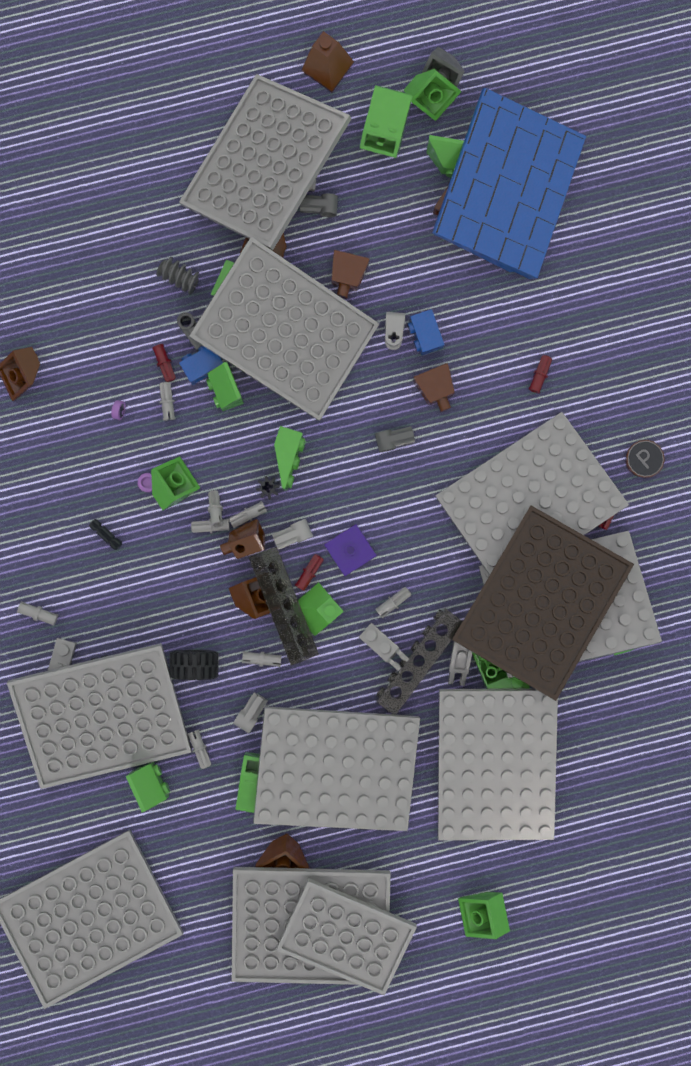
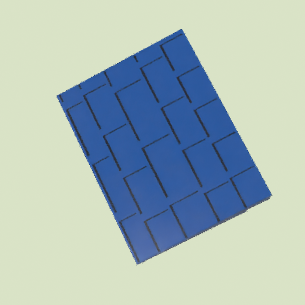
(509, 185)

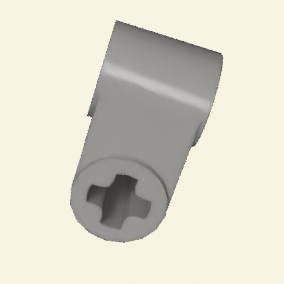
(394, 327)

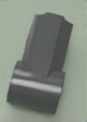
(324, 205)
(187, 330)
(389, 440)

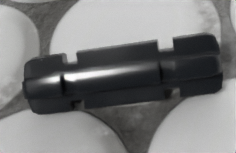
(105, 534)

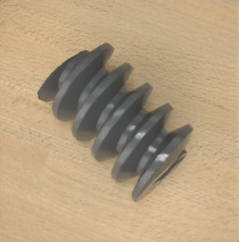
(178, 275)

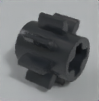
(263, 485)

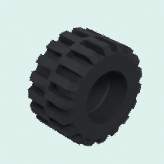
(194, 664)

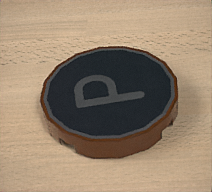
(644, 458)

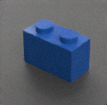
(426, 332)
(199, 364)

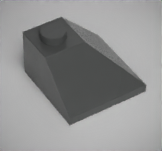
(445, 64)

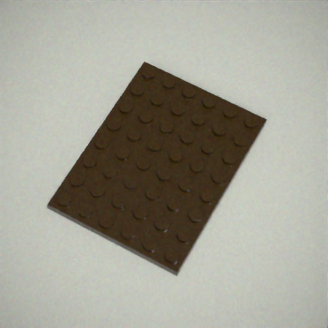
(543, 602)

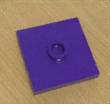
(350, 550)

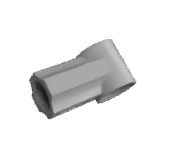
(295, 533)
(248, 716)

